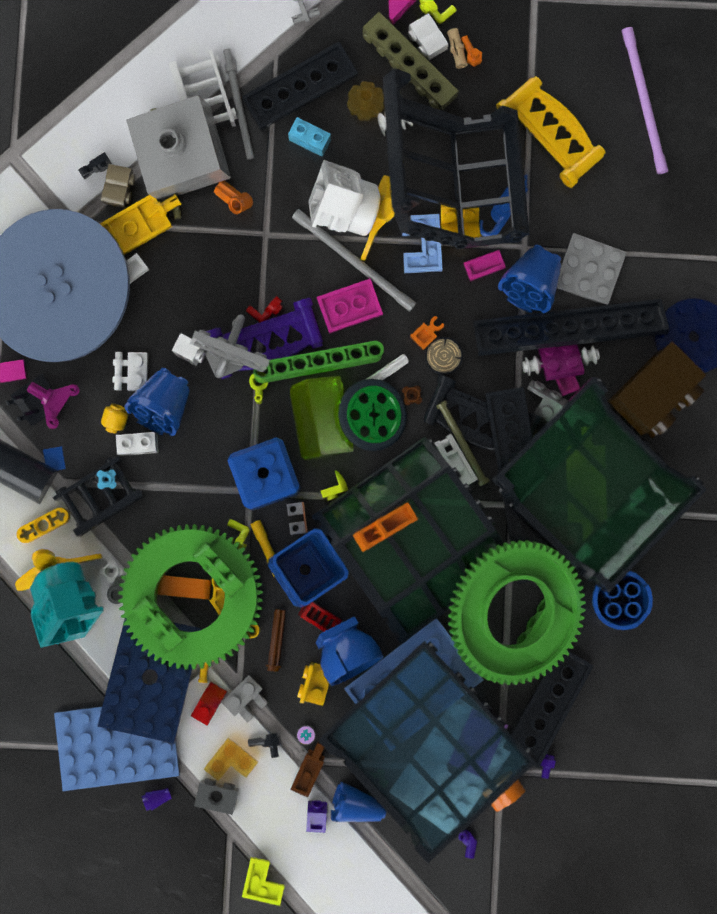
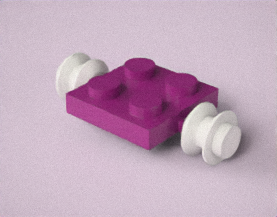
(561, 361)

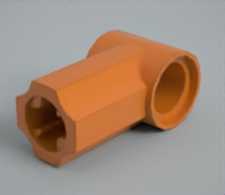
(236, 201)

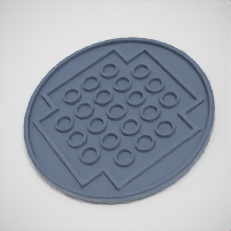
(60, 285)

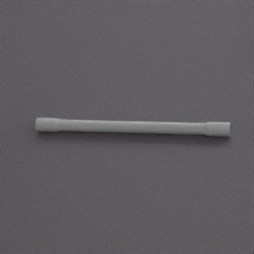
(399, 296)

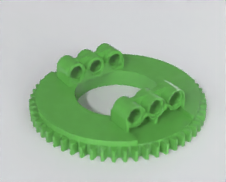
(227, 568)
(547, 632)

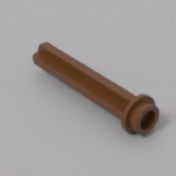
(276, 640)

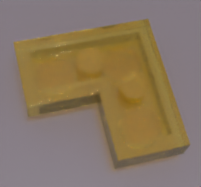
(230, 755)

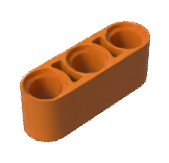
(184, 587)

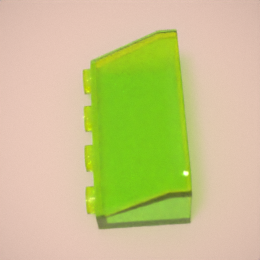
(317, 419)

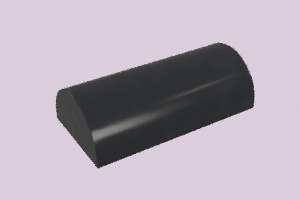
(24, 473)

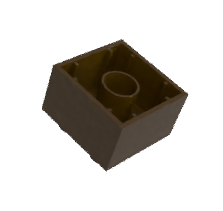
(656, 388)

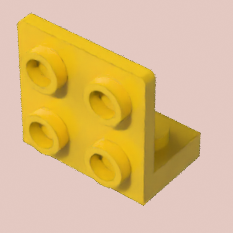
(448, 220)
(315, 685)

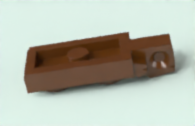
(308, 771)

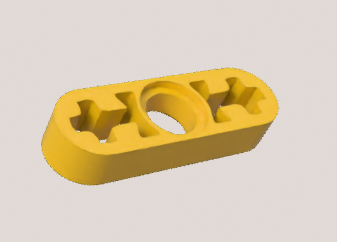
(54, 513)

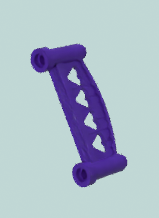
(301, 320)

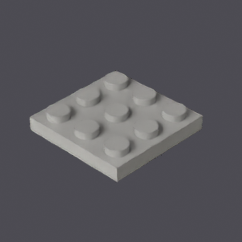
(590, 269)

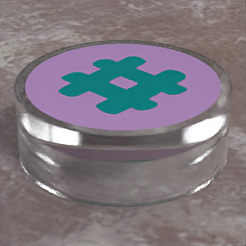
(306, 734)

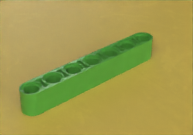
(326, 356)

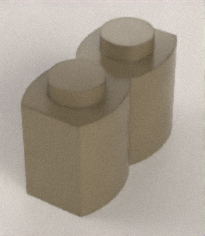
(117, 186)

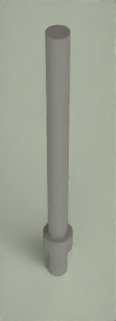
(230, 68)

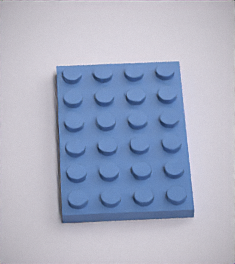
(446, 651)
(106, 757)

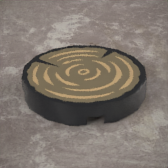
(443, 356)

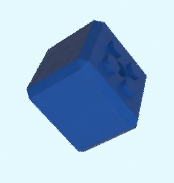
(279, 484)
(324, 565)

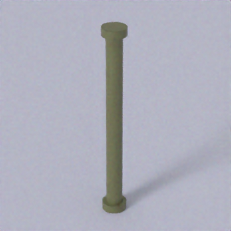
(462, 442)

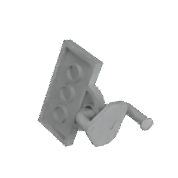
(226, 355)

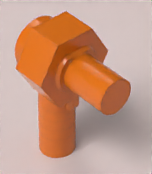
(474, 56)

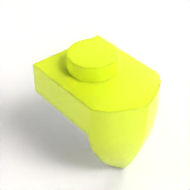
(332, 492)

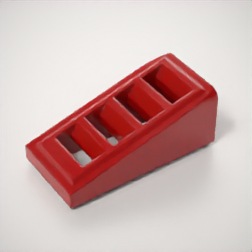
(304, 611)

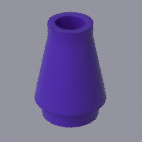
(155, 798)

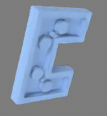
(431, 257)

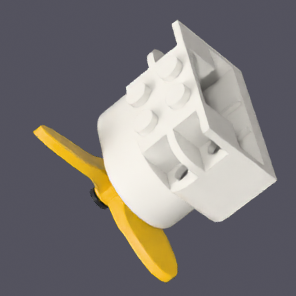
(349, 203)

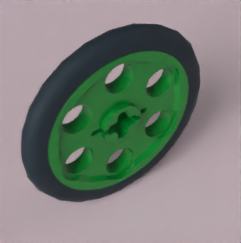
(351, 427)

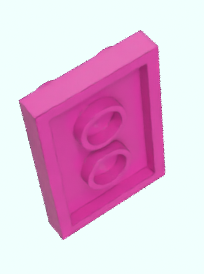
(349, 306)

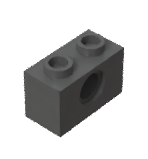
(205, 799)

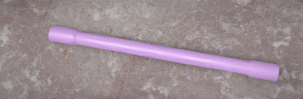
(659, 157)

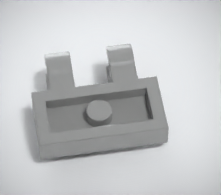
(242, 695)

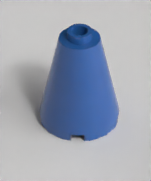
(355, 806)

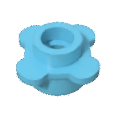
(111, 479)

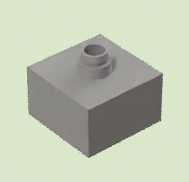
(178, 148)

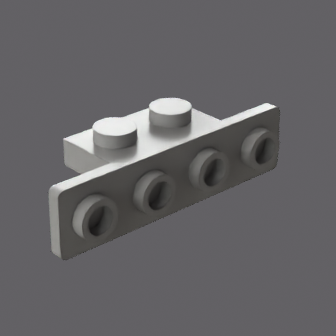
(551, 401)

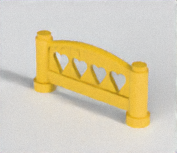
(574, 164)

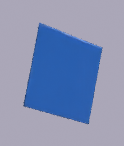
(54, 458)

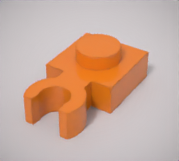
(425, 334)

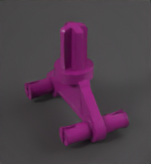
(53, 400)

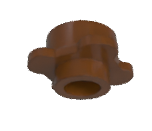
(412, 390)

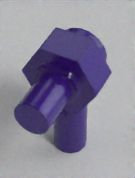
(547, 763)

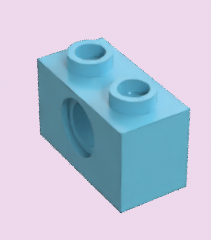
(309, 136)

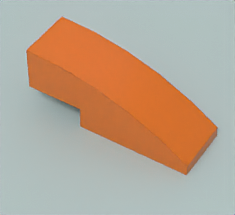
(385, 527)

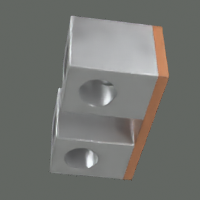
(300, 509)

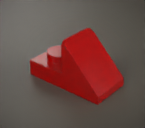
(208, 703)

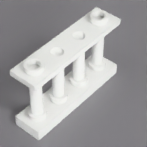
(185, 90)

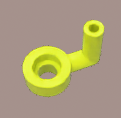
(430, 7)
(258, 388)
(244, 531)

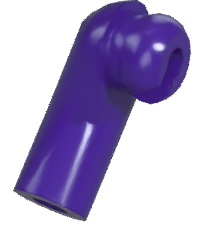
(470, 842)

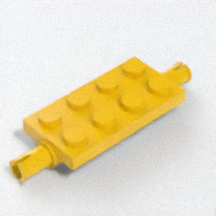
(140, 222)

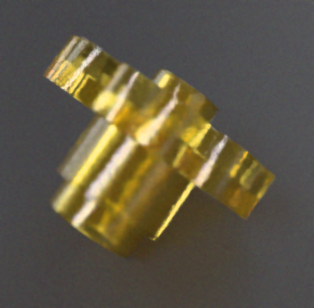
(362, 108)

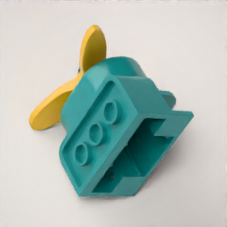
(61, 596)

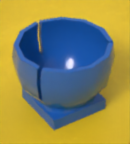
(346, 652)

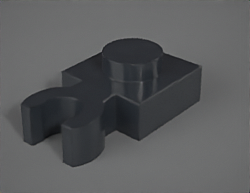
(96, 165)

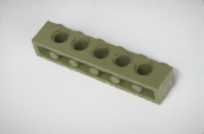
(380, 25)

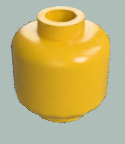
(114, 418)

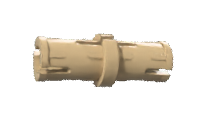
(457, 48)

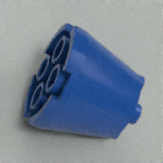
(532, 280)
(160, 402)
(632, 608)

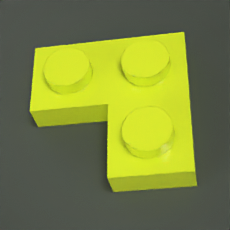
(256, 885)

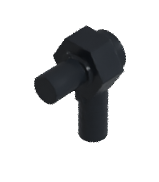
(272, 741)

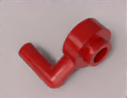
(274, 307)

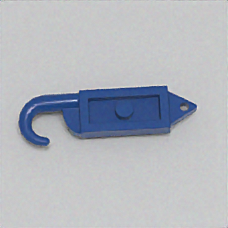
(500, 214)

